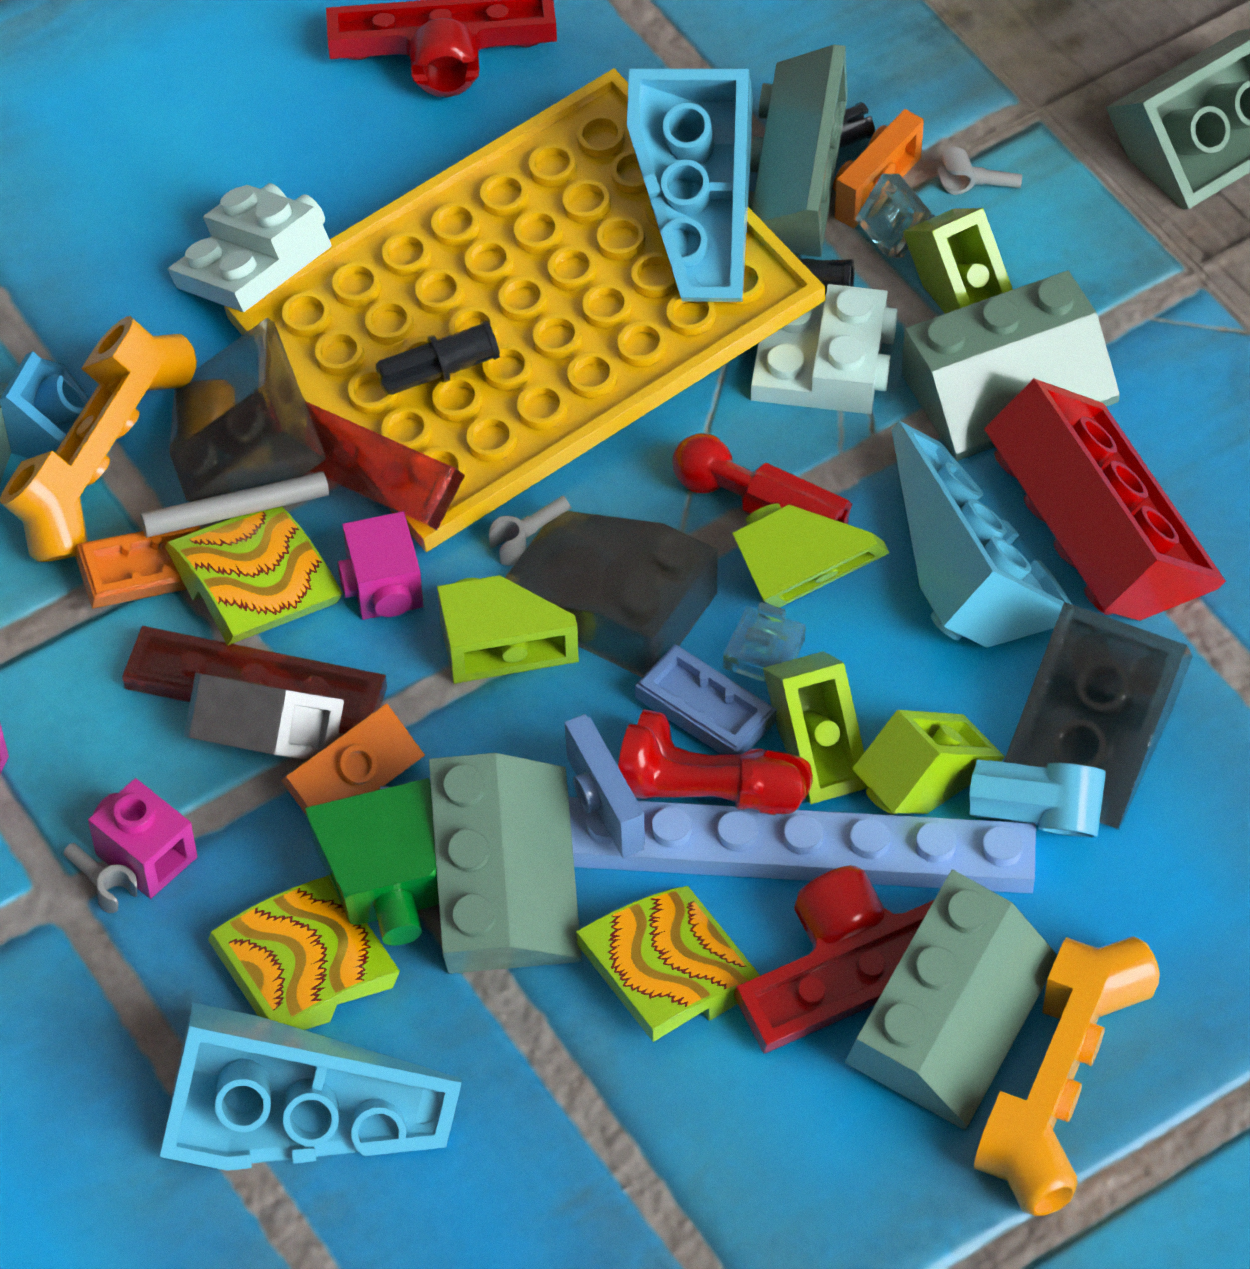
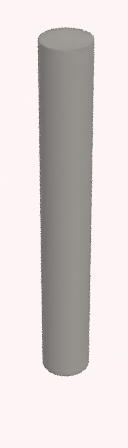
(234, 504)

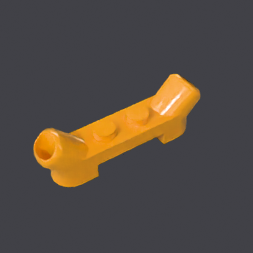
(49, 486)
(1019, 1132)

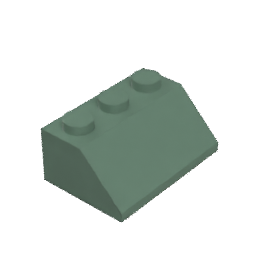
(1192, 122)
(800, 147)
(986, 353)
(503, 862)
(955, 1001)

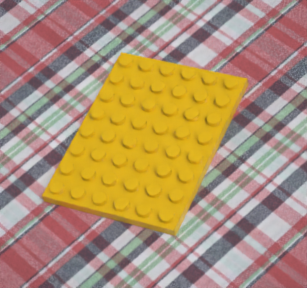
(568, 269)

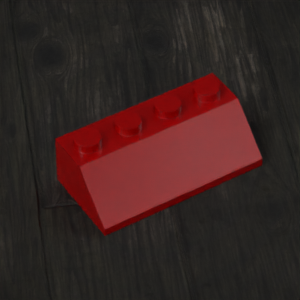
(1100, 503)

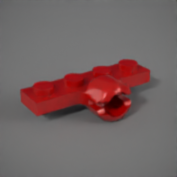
(439, 35)
(850, 963)

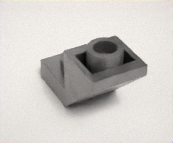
(262, 717)

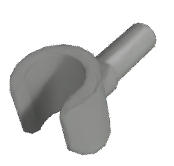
(960, 176)
(516, 530)
(103, 877)

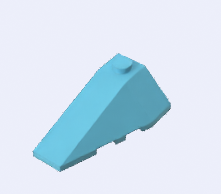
(695, 162)
(966, 551)
(282, 1093)

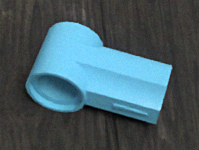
(1057, 798)

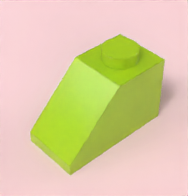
(957, 258)
(801, 551)
(502, 629)
(818, 721)
(922, 760)

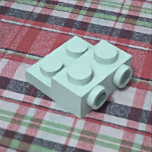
(253, 246)
(829, 353)

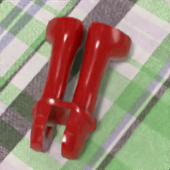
(754, 780)

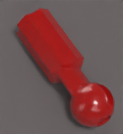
(706, 465)

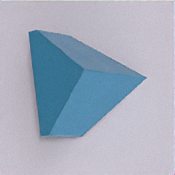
(40, 406)

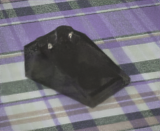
(242, 420)
(625, 581)
(1101, 702)

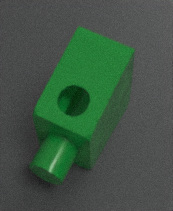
(380, 856)

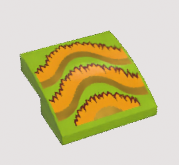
(254, 572)
(302, 956)
(666, 960)

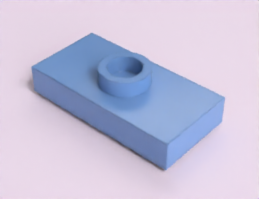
(705, 702)
(603, 787)

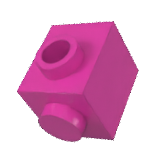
(381, 566)
(144, 835)

